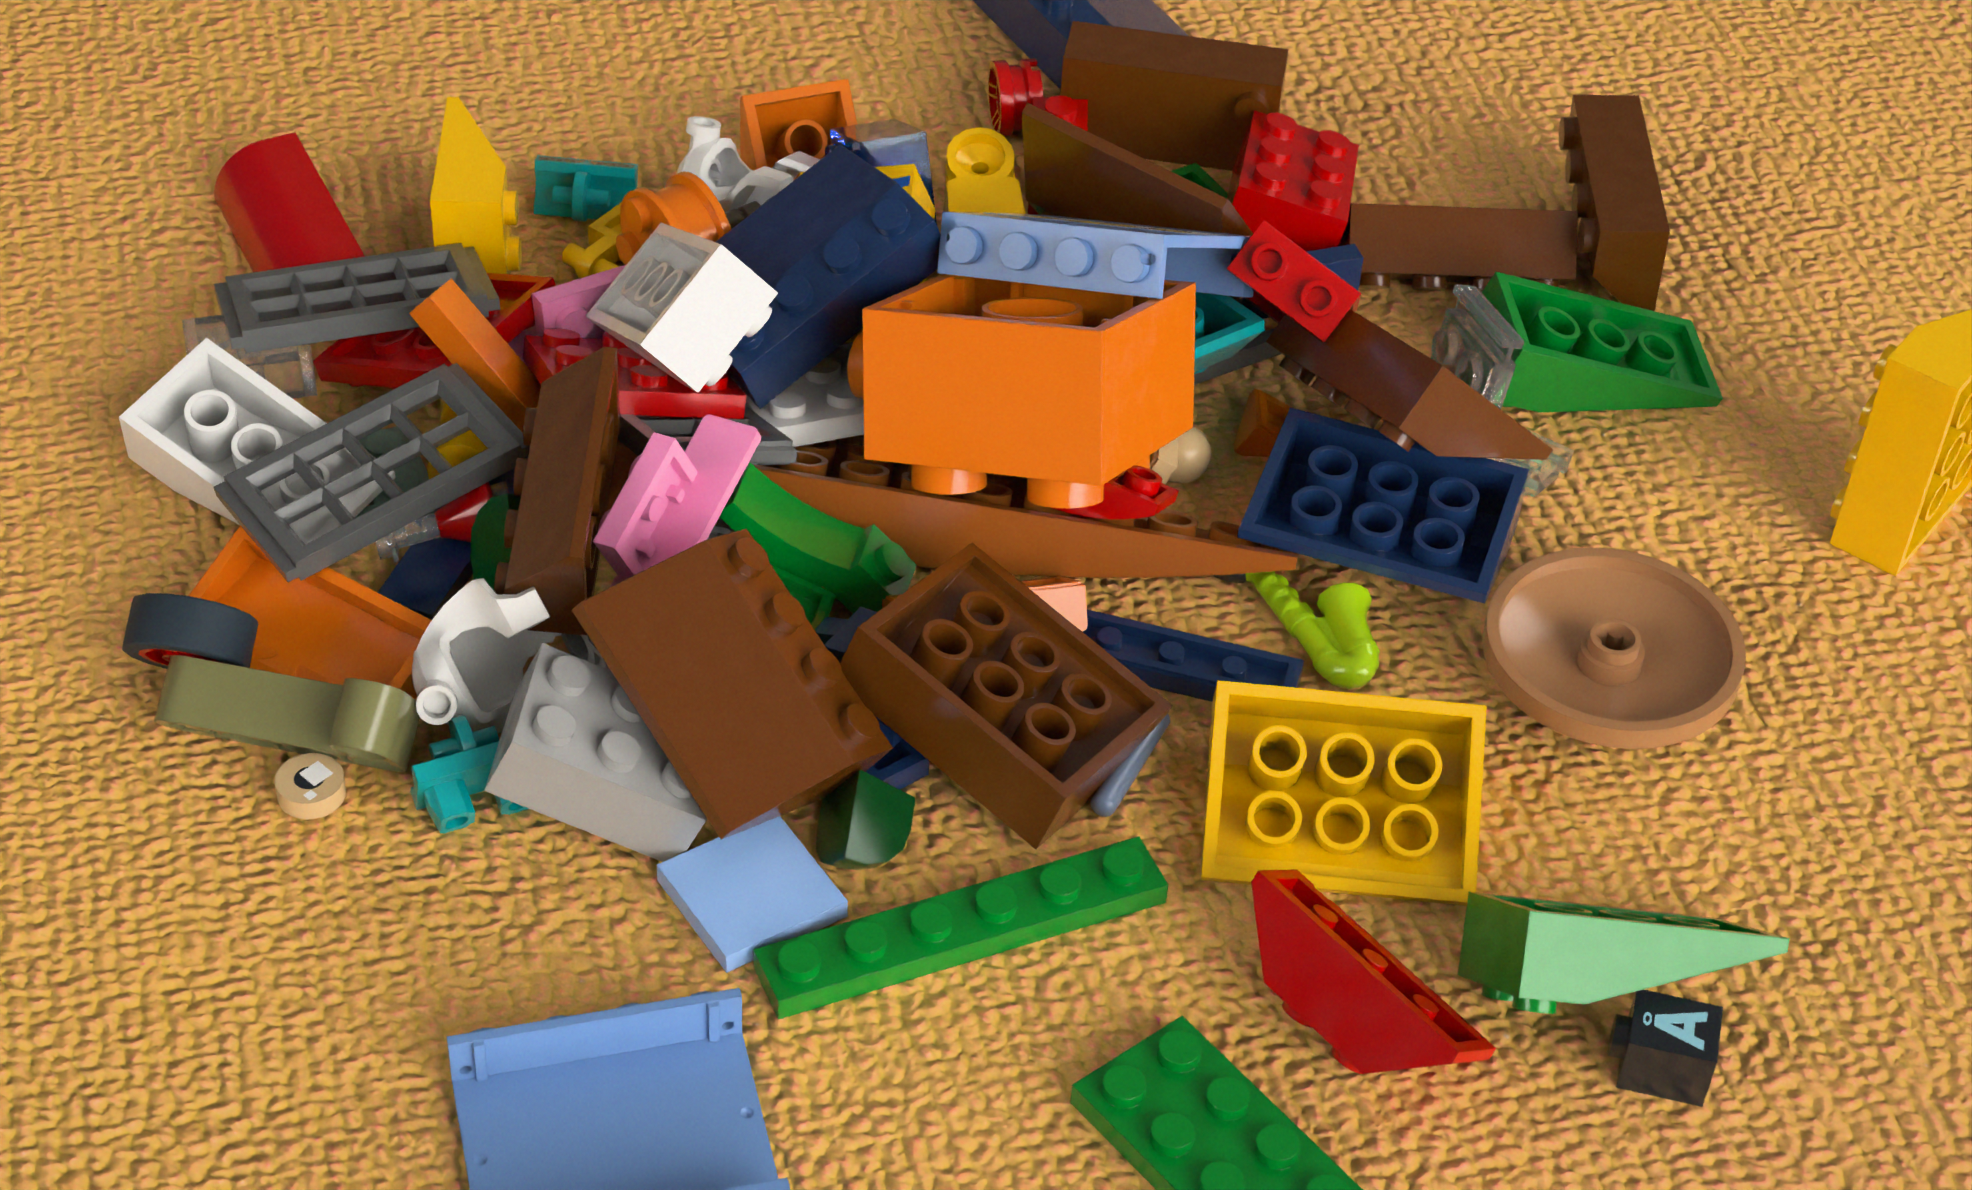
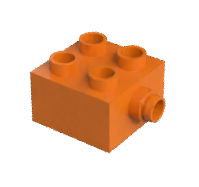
(1023, 383)

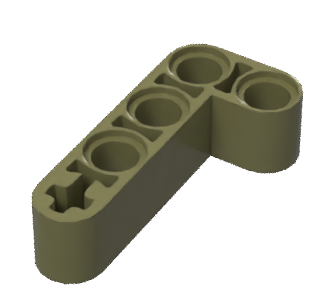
(349, 722)

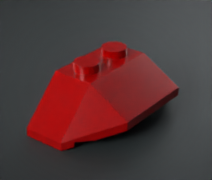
(1351, 985)

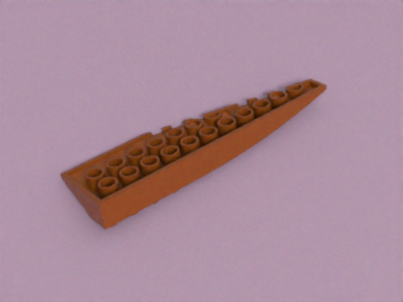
(1003, 522)

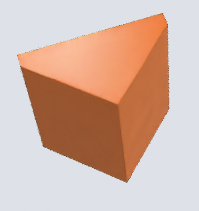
(792, 121)

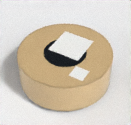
(310, 786)

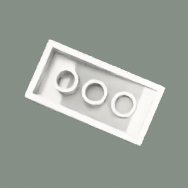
(684, 305)
(220, 416)

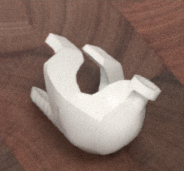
(728, 177)
(477, 655)

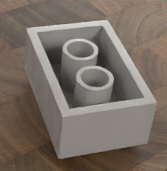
(590, 760)

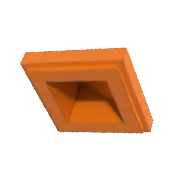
(1260, 424)

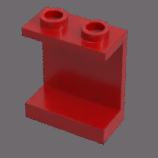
(1292, 283)

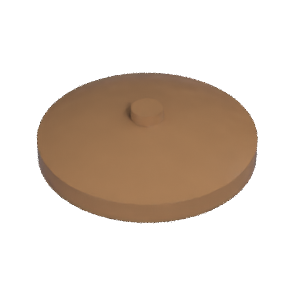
(1613, 648)

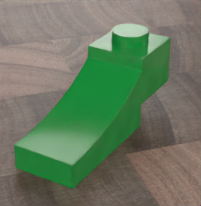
(845, 559)

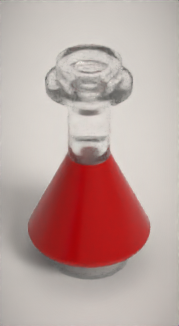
(450, 522)

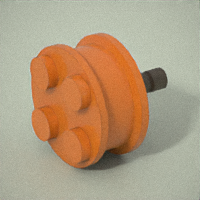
(682, 204)

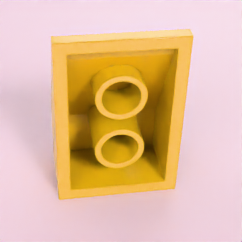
(472, 194)

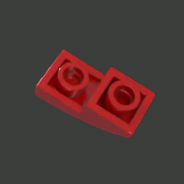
(1130, 496)

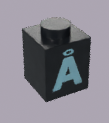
(1667, 1046)

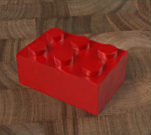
(1294, 180)

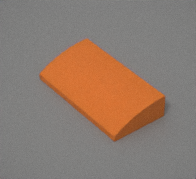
(315, 626)

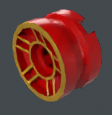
(1009, 92)

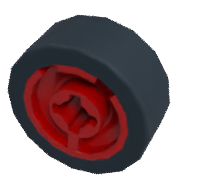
(189, 627)

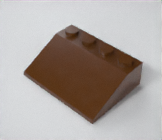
(1094, 179)
(1403, 389)
(733, 682)
(1001, 692)

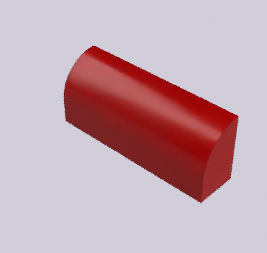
(281, 207)

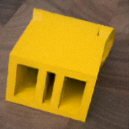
(981, 174)

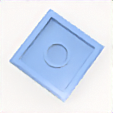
(751, 891)

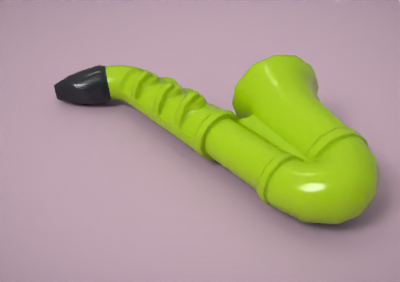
(1338, 641)

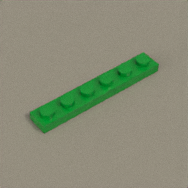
(958, 927)

